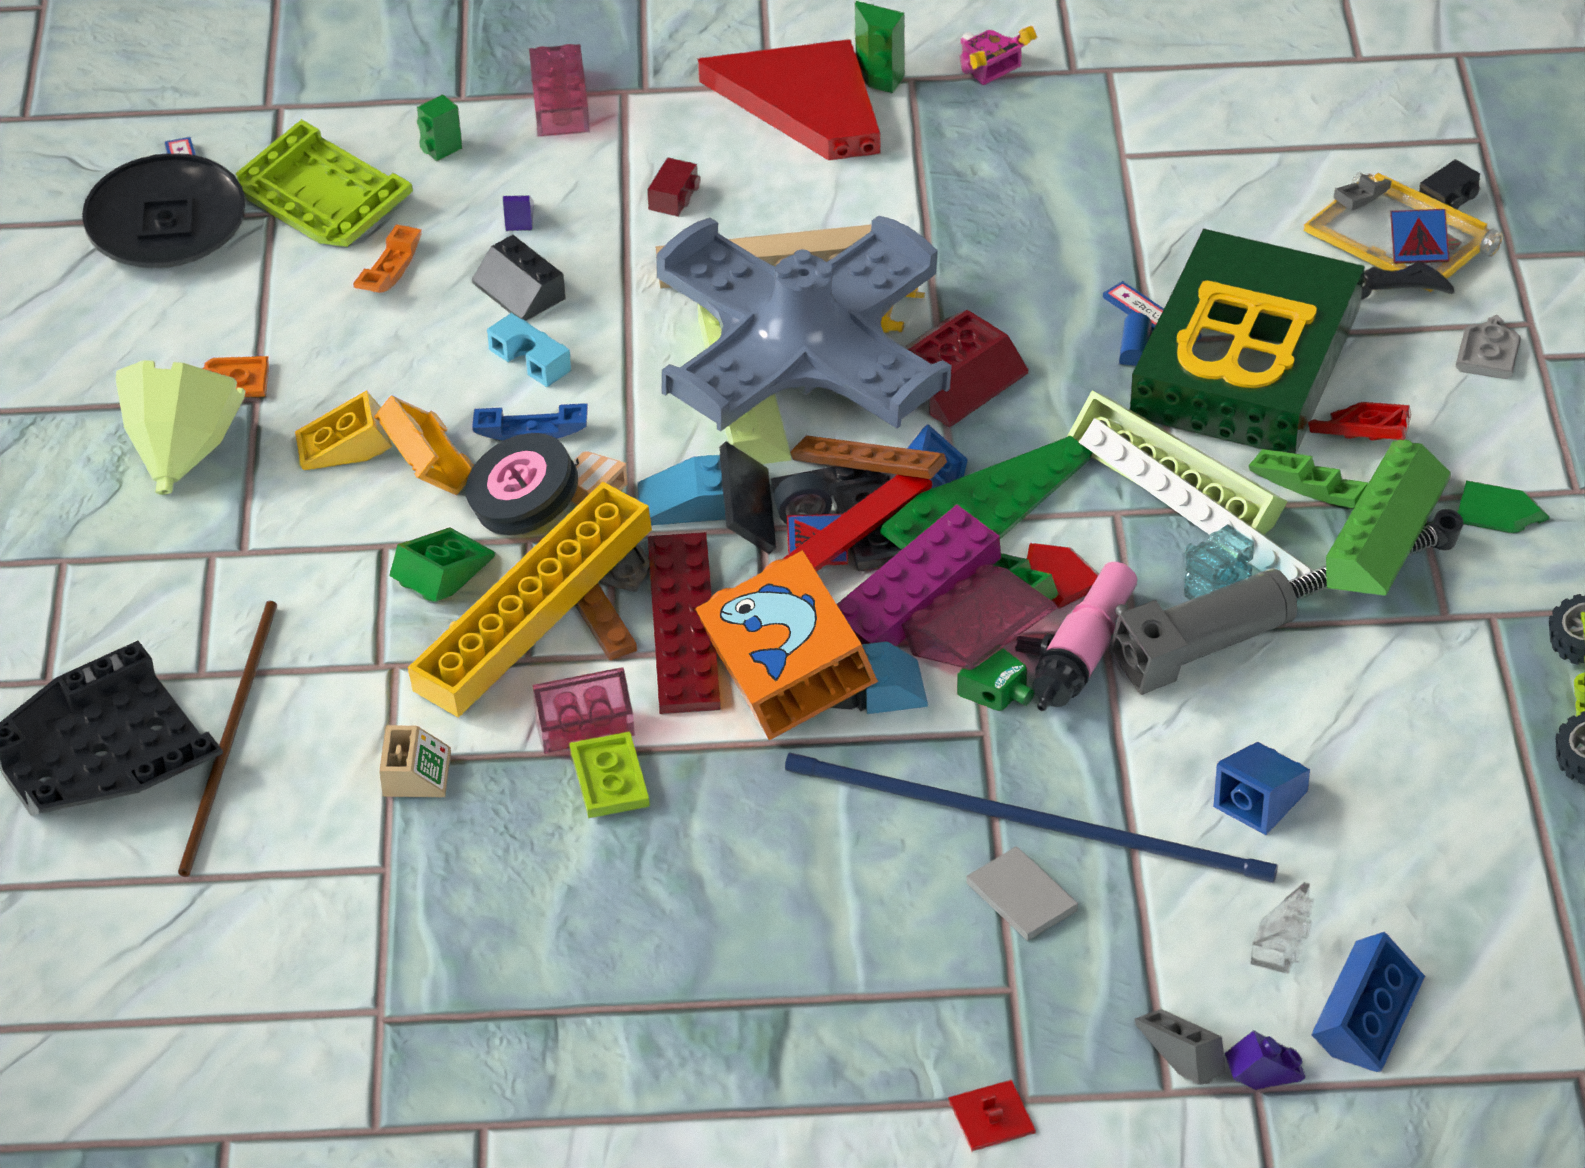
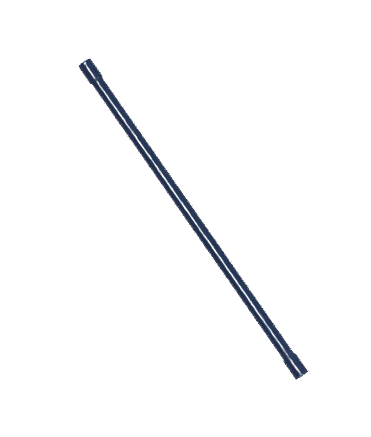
(1248, 867)

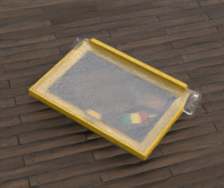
(1368, 235)

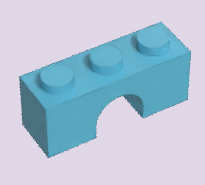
(545, 357)

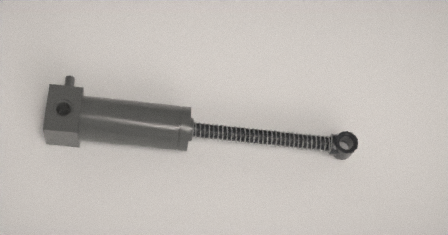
(1156, 642)

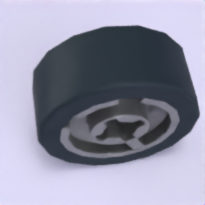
(802, 496)

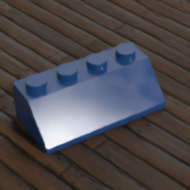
(1368, 1003)

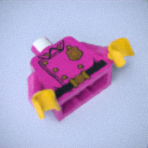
(992, 54)

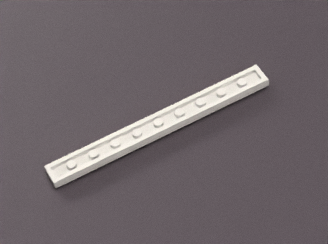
(1184, 497)

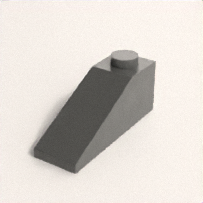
(1184, 1045)

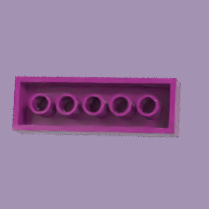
(918, 574)

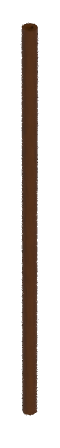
(227, 740)

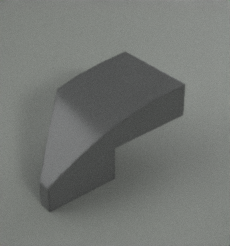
(1361, 193)

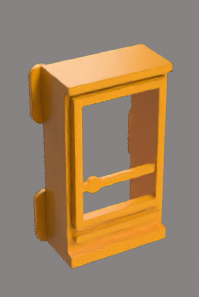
(424, 444)

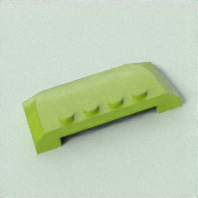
(320, 186)

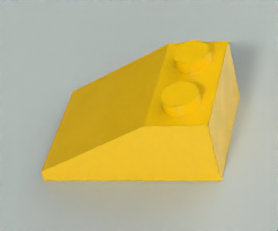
(343, 435)

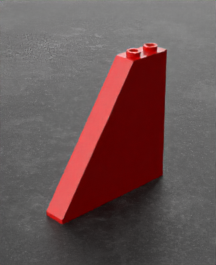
(802, 91)

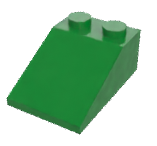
(439, 563)

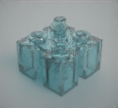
(1217, 561)

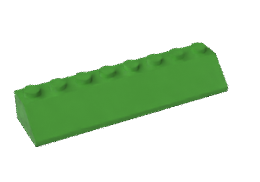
(1386, 520)

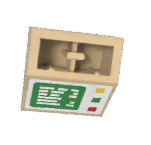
(413, 763)

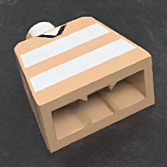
(594, 470)

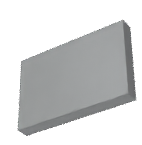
(1022, 893)

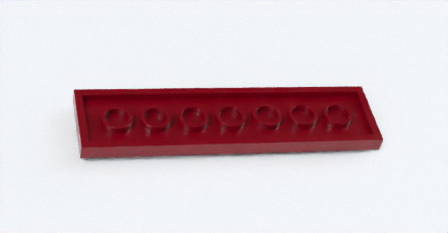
(682, 647)

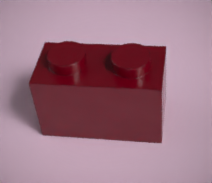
(673, 186)

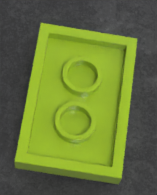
(609, 774)

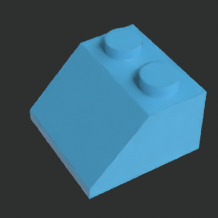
(898, 680)

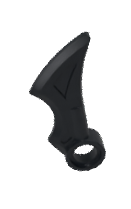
(1415, 276)

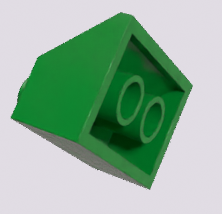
(880, 45)

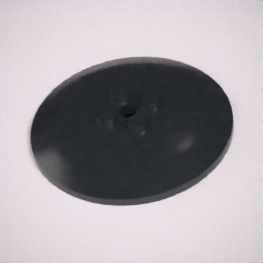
(129, 203)

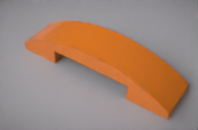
(393, 262)

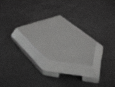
(1488, 349)

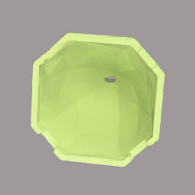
(175, 415)

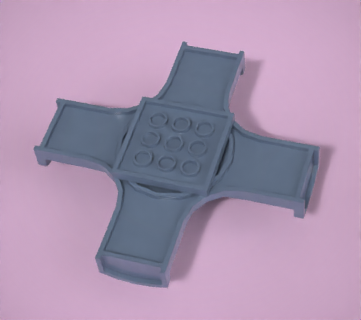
(801, 322)

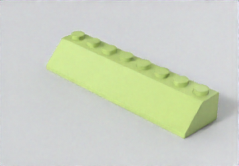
(760, 429)
(1222, 484)

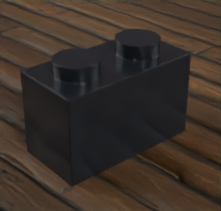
(1452, 184)

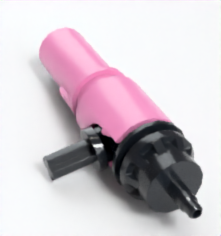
(1081, 639)

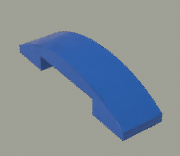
(494, 425)

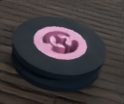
(545, 471)

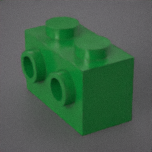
(439, 127)

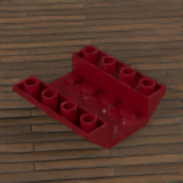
(981, 363)

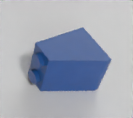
(1259, 786)

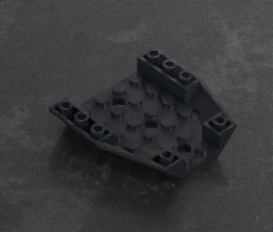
(94, 710)

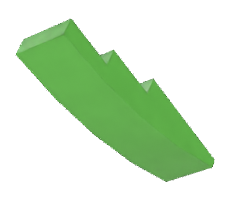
(1303, 477)

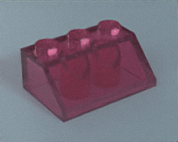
(582, 708)

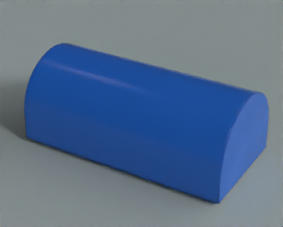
(1134, 338)

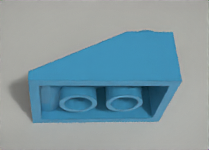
(685, 492)

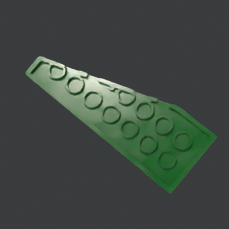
(995, 495)

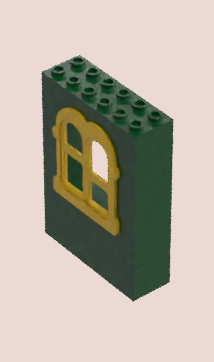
(1256, 292)

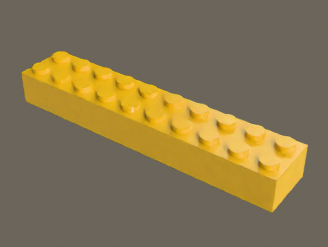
(529, 599)

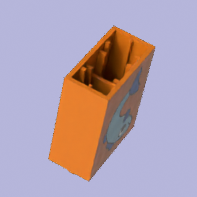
(786, 644)

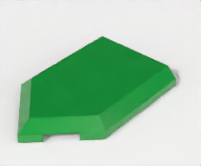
(1499, 508)

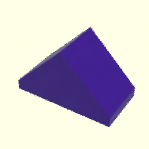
(518, 212)

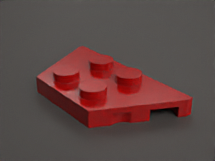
(1366, 420)

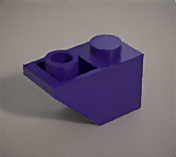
(1264, 1062)

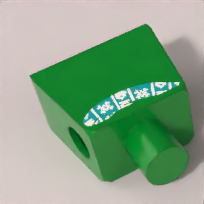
(996, 682)

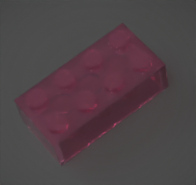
(559, 90)

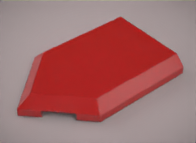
(1069, 571)

